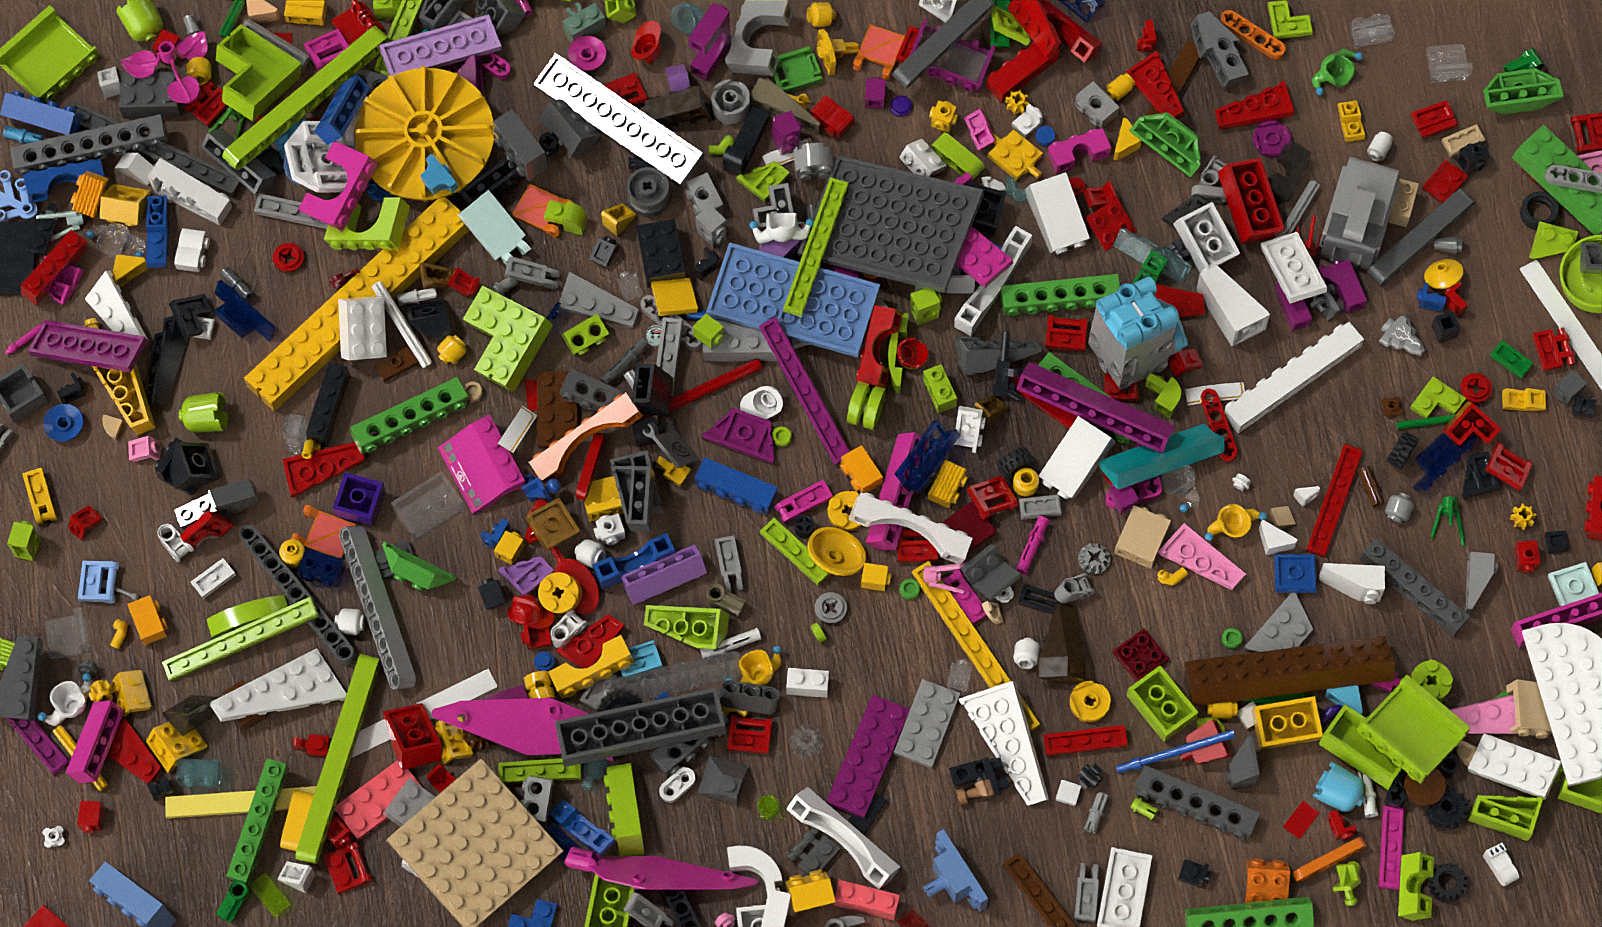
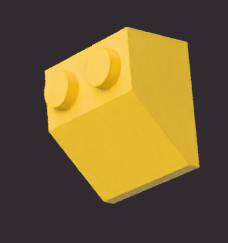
(123, 204)

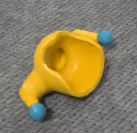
(1233, 521)
(758, 667)

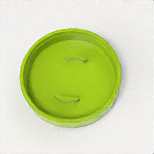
(1581, 289)

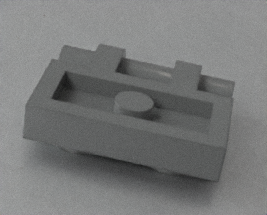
(818, 857)

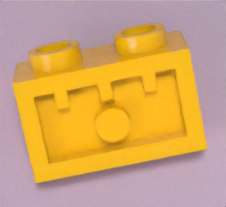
(452, 742)

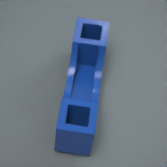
(40, 183)
(611, 569)

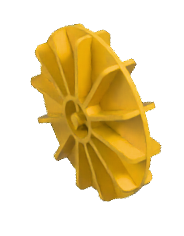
(421, 116)

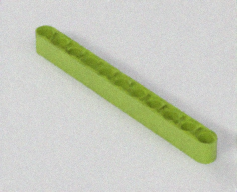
(305, 99)
(338, 759)

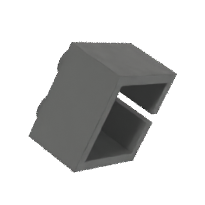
(18, 393)

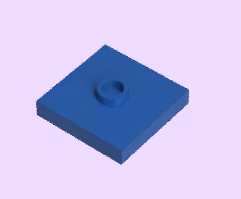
(1295, 573)

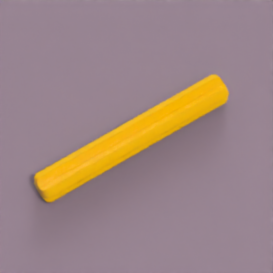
(70, 746)

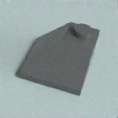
(1243, 769)
(723, 780)

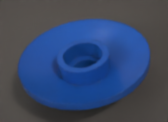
(59, 415)

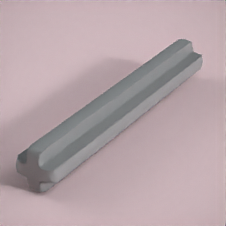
(1300, 208)

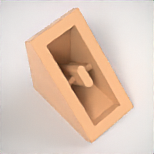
(262, 11)

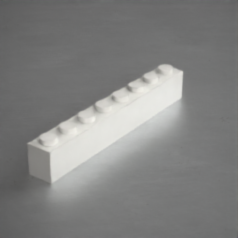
(1293, 377)

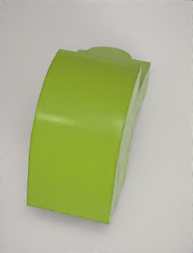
(569, 215)
(1168, 393)

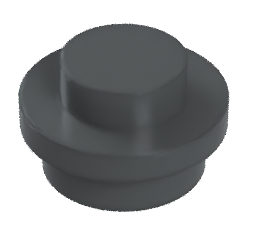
(87, 666)

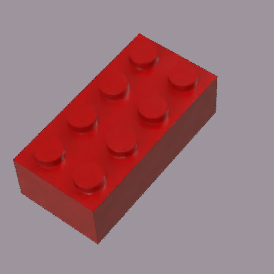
(1250, 200)

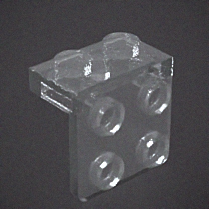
(1448, 63)

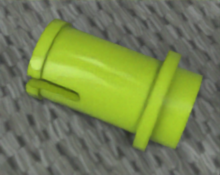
(1142, 807)

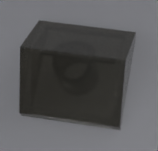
(190, 713)

